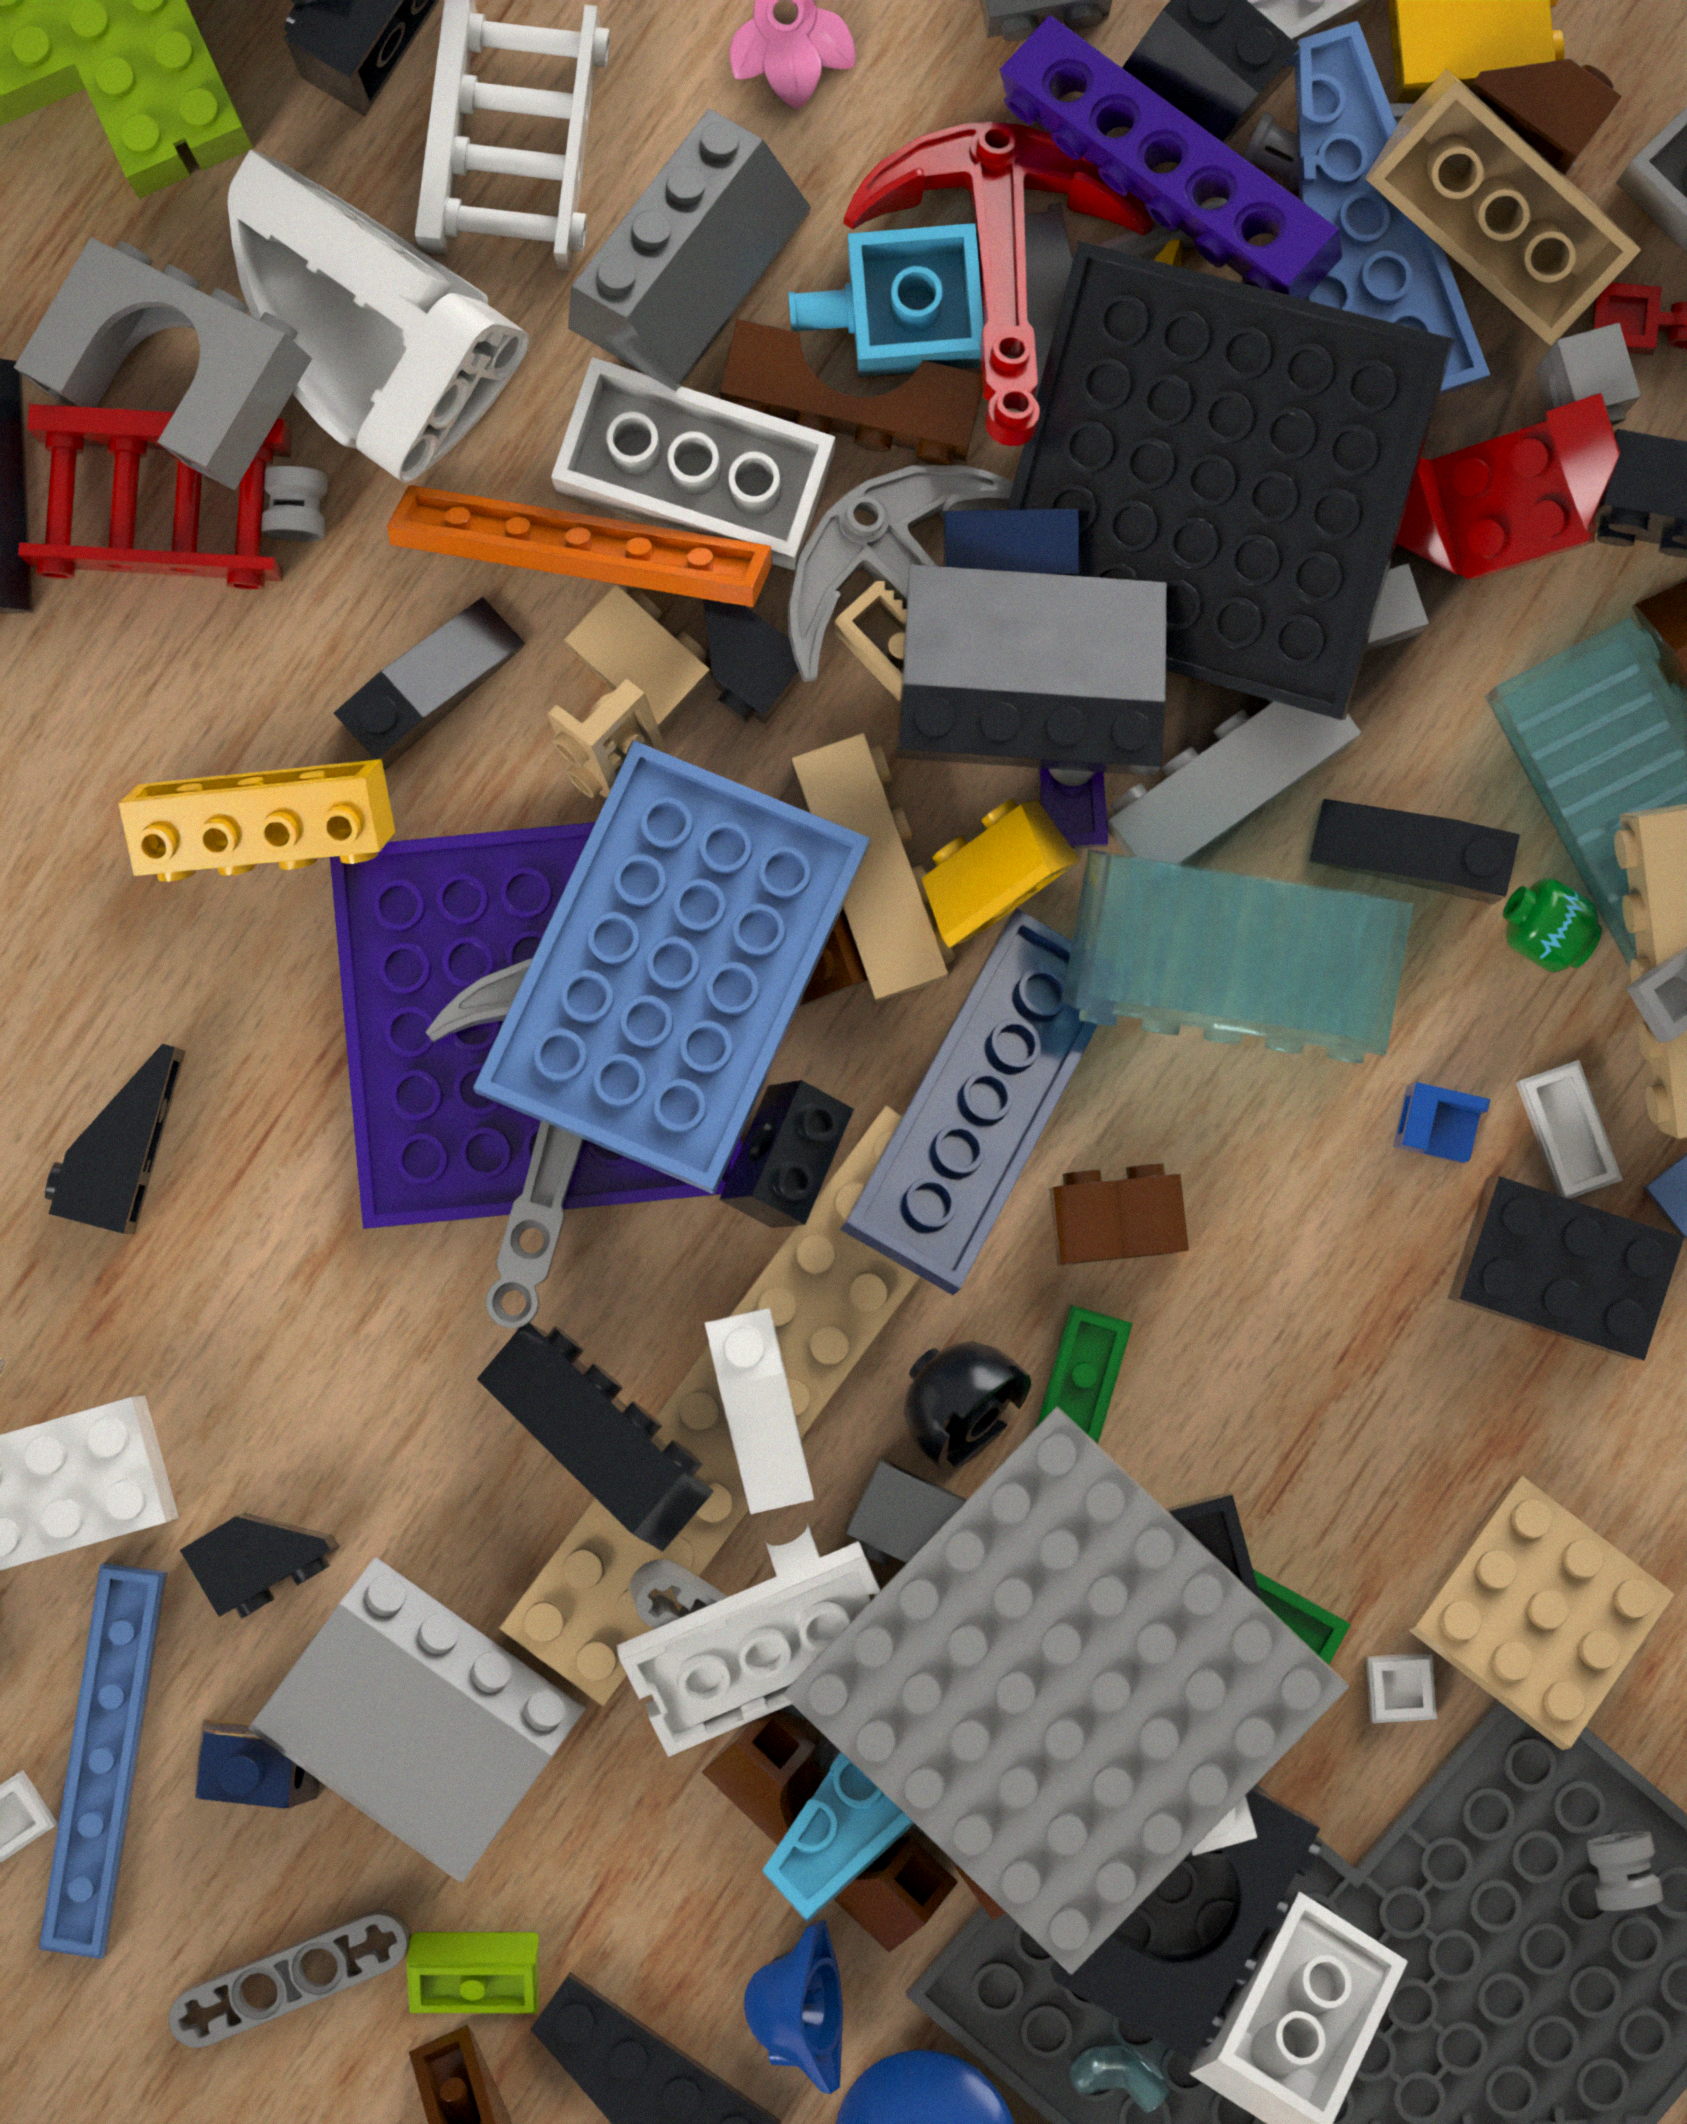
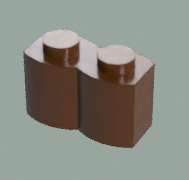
(1118, 1217)

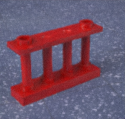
(128, 438)

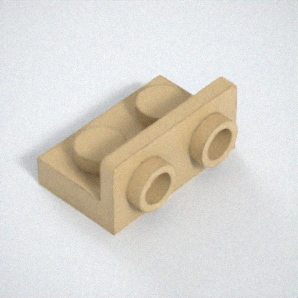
(603, 740)

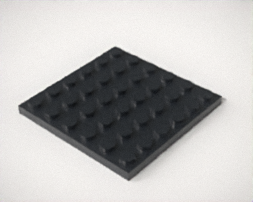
(1239, 458)

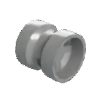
(294, 503)
(1624, 1870)

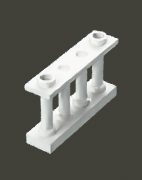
(453, 155)

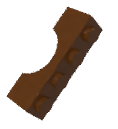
(925, 414)
(773, 1775)

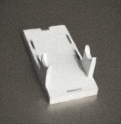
(747, 1649)

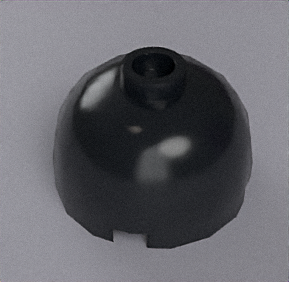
(958, 1400)

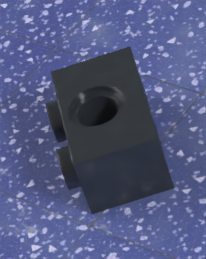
(786, 1154)

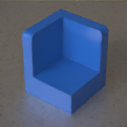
(1439, 1122)

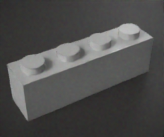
(1226, 782)

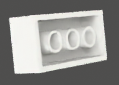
(692, 462)
(81, 1481)

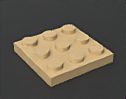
(1541, 1612)

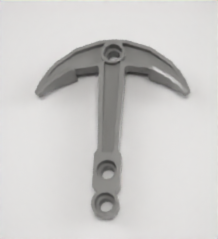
(883, 549)
(550, 1165)

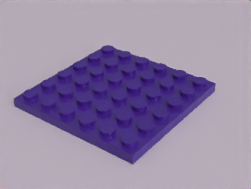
(409, 941)

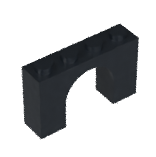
(1182, 1993)

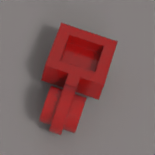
(1640, 316)

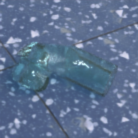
(1118, 2068)

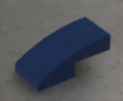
(1013, 540)

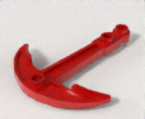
(996, 186)

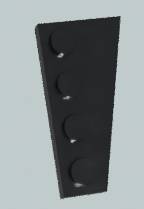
(633, 2069)

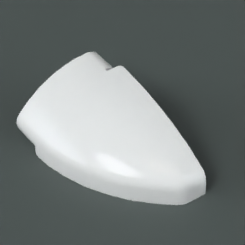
(393, 336)

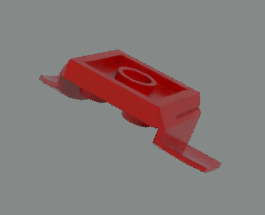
(1514, 494)

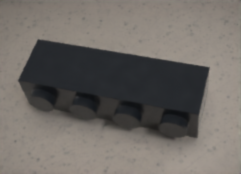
(595, 1435)

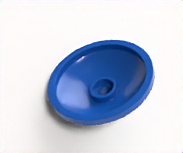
(923, 2089)

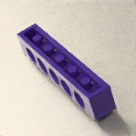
(1062, 62)

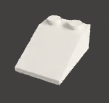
(1301, 2018)

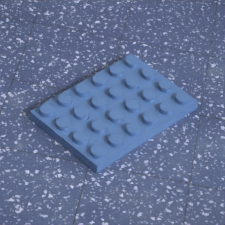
(673, 966)

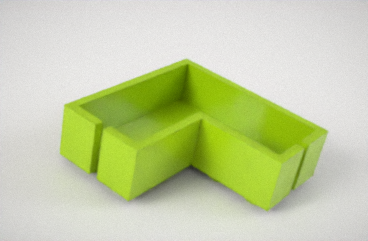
(141, 70)

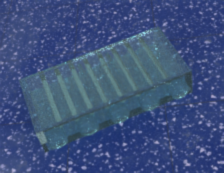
(1597, 743)
(1236, 956)

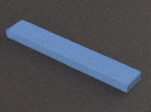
(103, 1760)

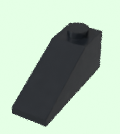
(428, 682)
(1416, 849)
(114, 1157)

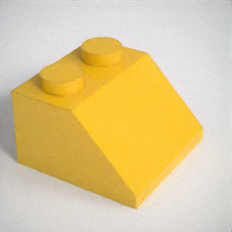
(996, 870)

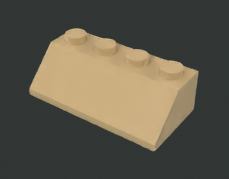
(1500, 208)

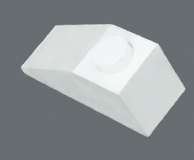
(759, 1410)

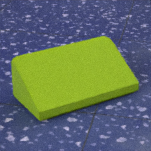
(473, 1972)

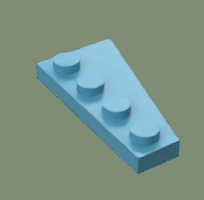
(834, 1839)

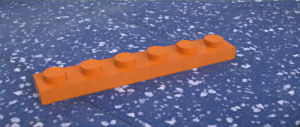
(580, 545)

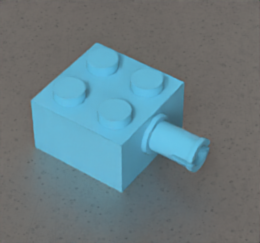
(906, 300)

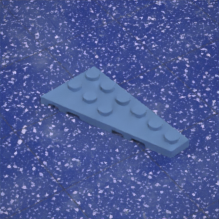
(1387, 260)

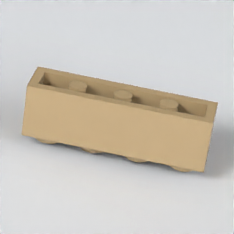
(888, 895)

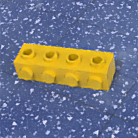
(258, 820)

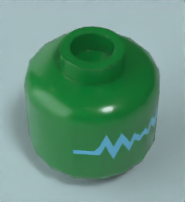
(1552, 925)

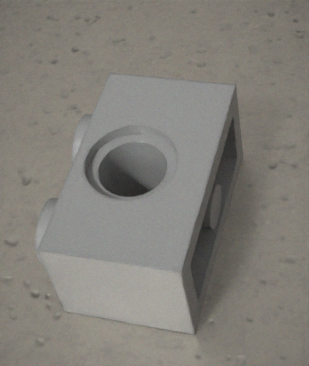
(1588, 366)

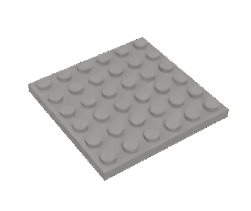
(1065, 1690)

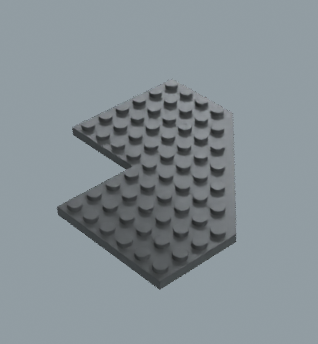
(1513, 1980)

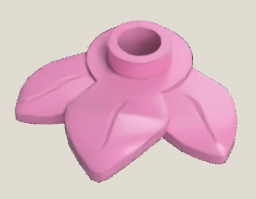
(791, 52)

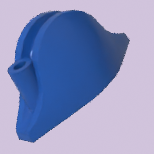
(799, 2008)

